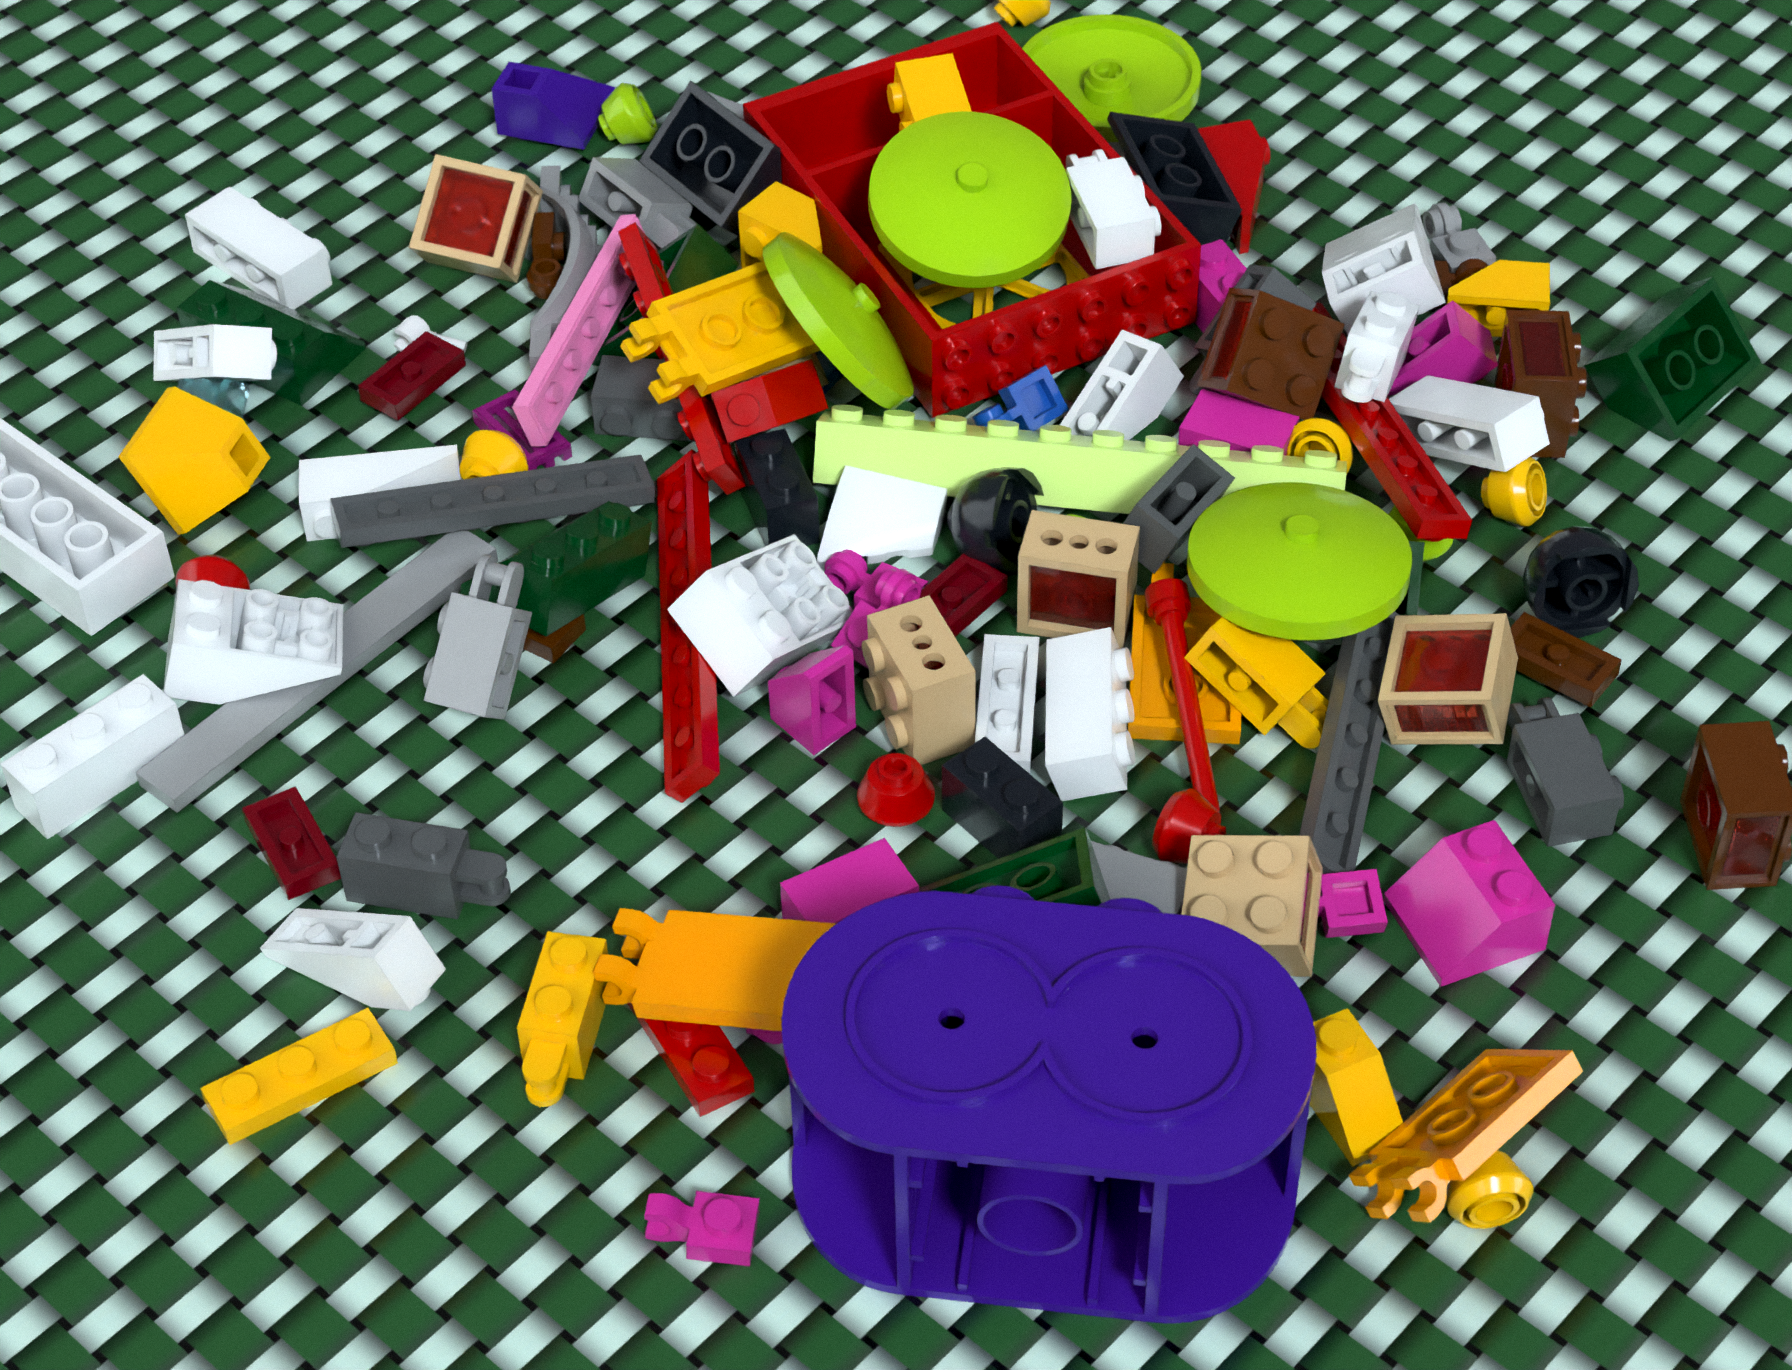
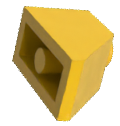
(1502, 288)
(1352, 1087)

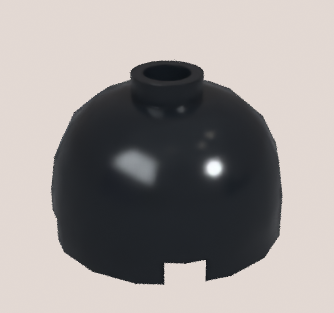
(993, 515)
(1579, 580)

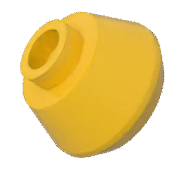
(1022, 11)
(1323, 436)
(491, 454)
(1516, 494)
(1491, 1194)

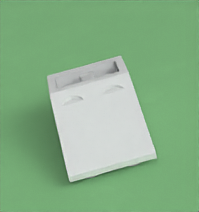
(1381, 258)
(761, 613)
(248, 642)

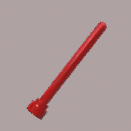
(1168, 605)

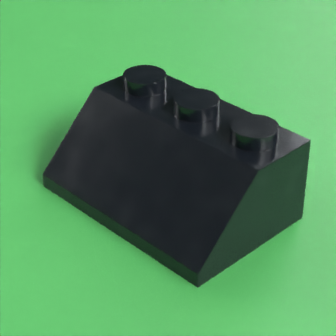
(712, 157)
(1180, 172)

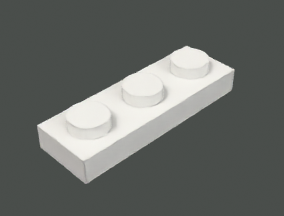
(1008, 695)

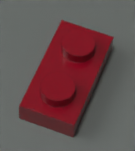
(412, 375)
(965, 591)
(292, 843)

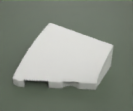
(883, 517)

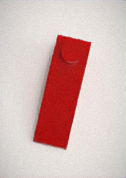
(1241, 160)

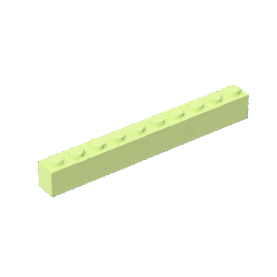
(1072, 469)

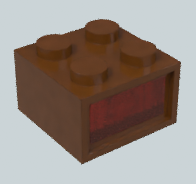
(1270, 352)
(1541, 360)
(1738, 805)

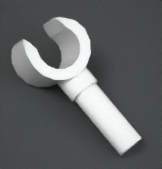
(414, 327)

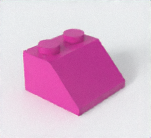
(1471, 905)

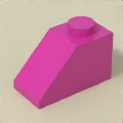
(1447, 347)
(815, 698)

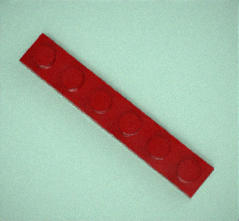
(699, 415)

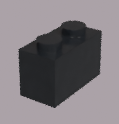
(777, 488)
(998, 800)

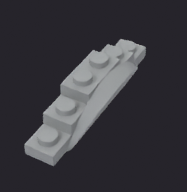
(582, 252)

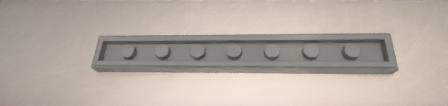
(368, 629)

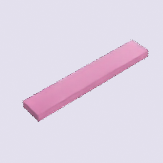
(575, 341)

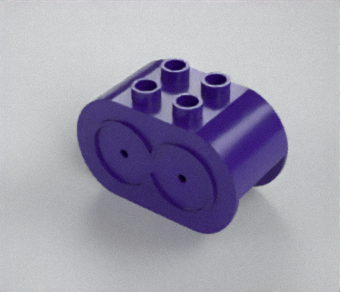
(1047, 1104)

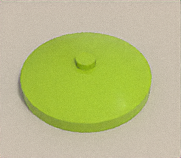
(1119, 68)
(969, 199)
(839, 319)
(1299, 561)

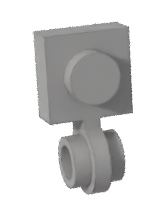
(1447, 240)

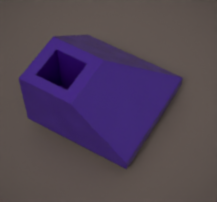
(547, 105)

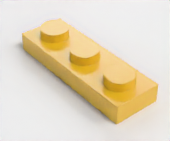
(298, 1076)

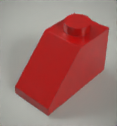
(769, 400)

